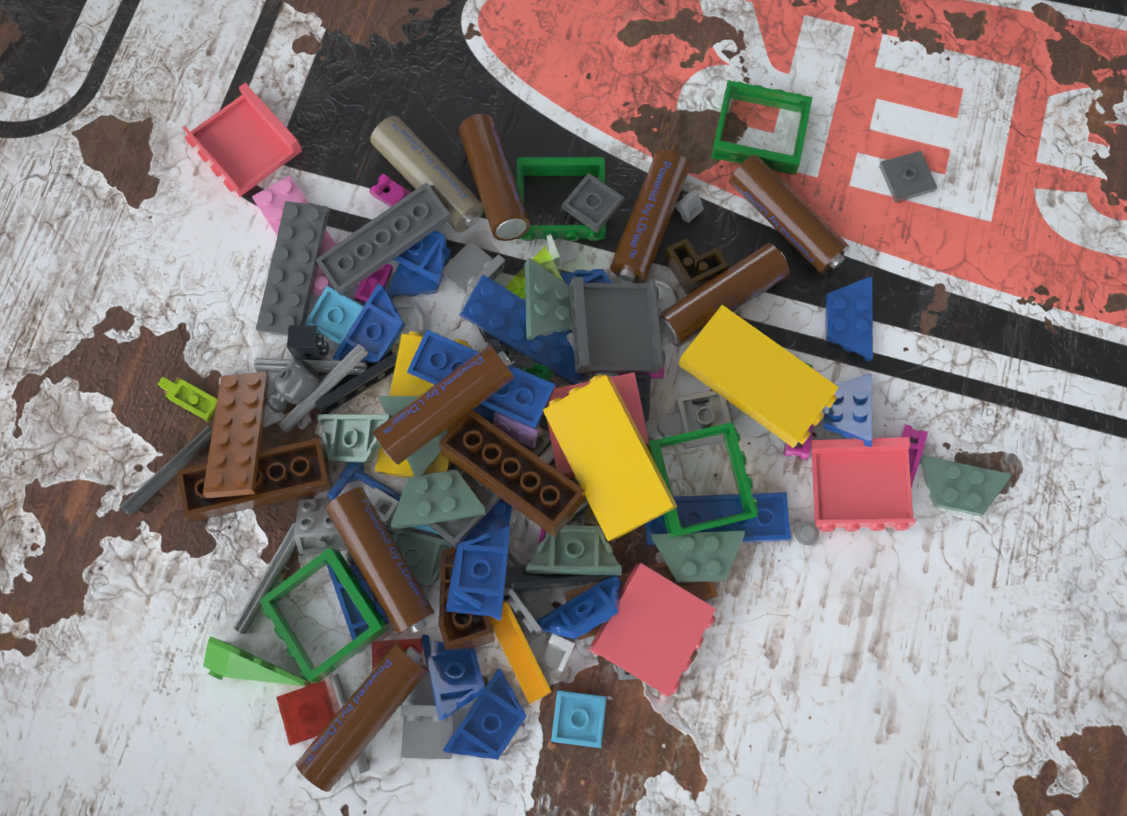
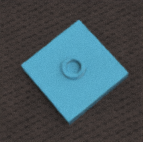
(334, 314)
(579, 719)

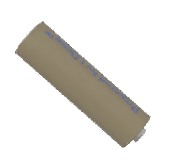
(421, 165)

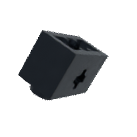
(306, 342)

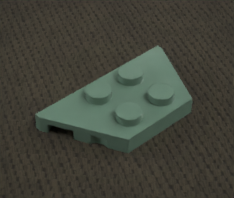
(546, 302)
(351, 436)
(426, 455)
(961, 485)
(435, 499)
(575, 551)
(420, 553)
(699, 555)

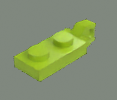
(190, 398)

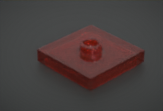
(306, 712)

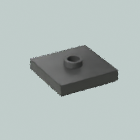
(908, 176)
(592, 202)

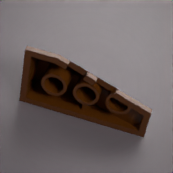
(459, 629)

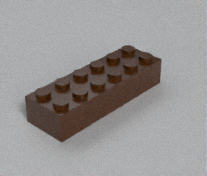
(512, 472)
(281, 476)

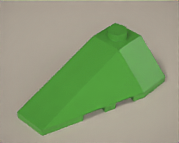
(234, 663)

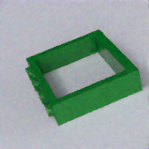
(768, 97)
(560, 167)
(737, 461)
(356, 592)

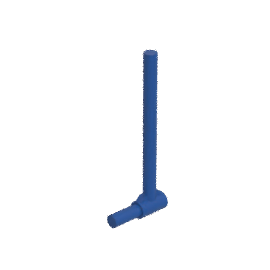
(356, 472)

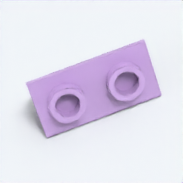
(517, 430)

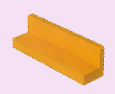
(520, 655)

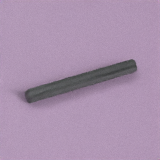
(167, 471)

